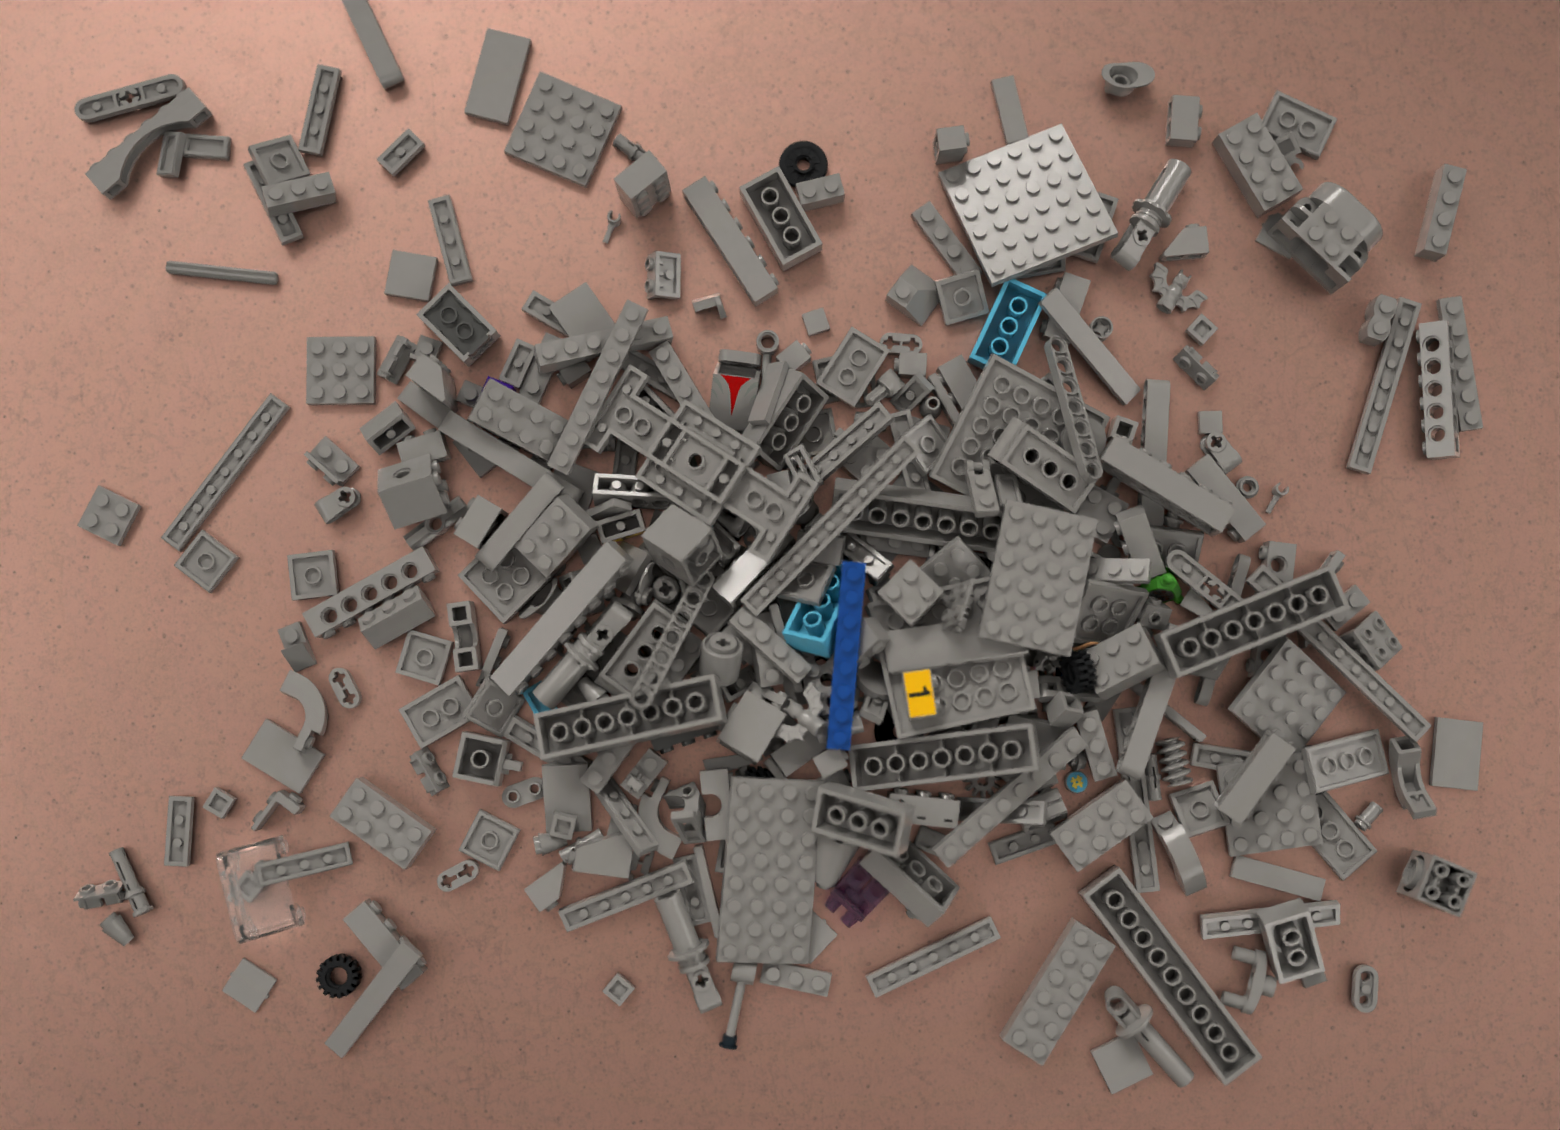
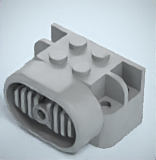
(1328, 234)

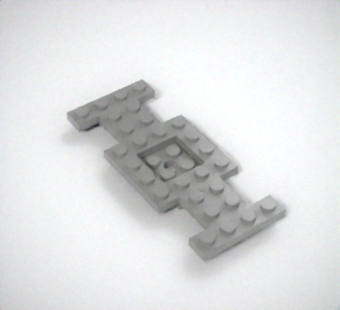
(721, 476)

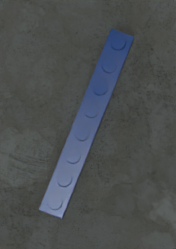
(846, 655)

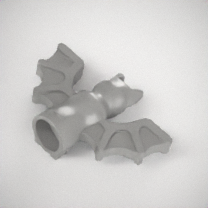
(1172, 295)
(807, 718)

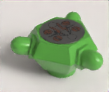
(1164, 588)

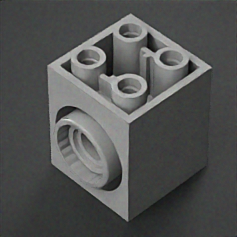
(413, 491)
(682, 544)
(750, 726)
(1436, 882)

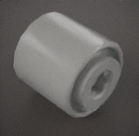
(721, 656)

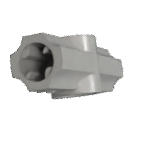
(425, 533)

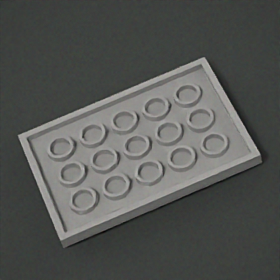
(1037, 578)

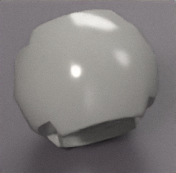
(671, 582)

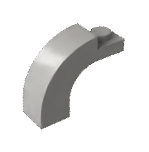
(315, 708)
(1407, 778)
(649, 813)
(1181, 853)

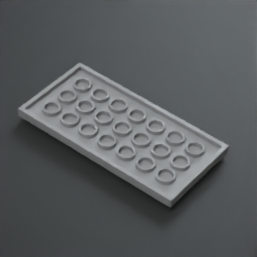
(768, 871)

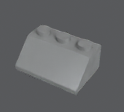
(434, 378)

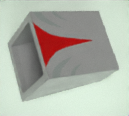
(734, 394)

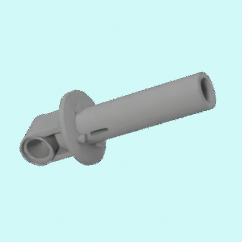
(1134, 1021)

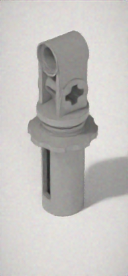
(1151, 213)
(582, 655)
(688, 949)

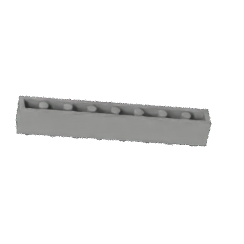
(562, 618)

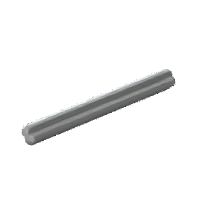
(222, 272)

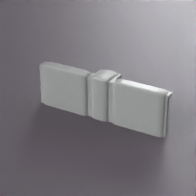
(934, 648)

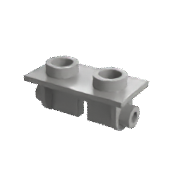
(396, 359)
(1202, 374)
(425, 762)
(90, 895)

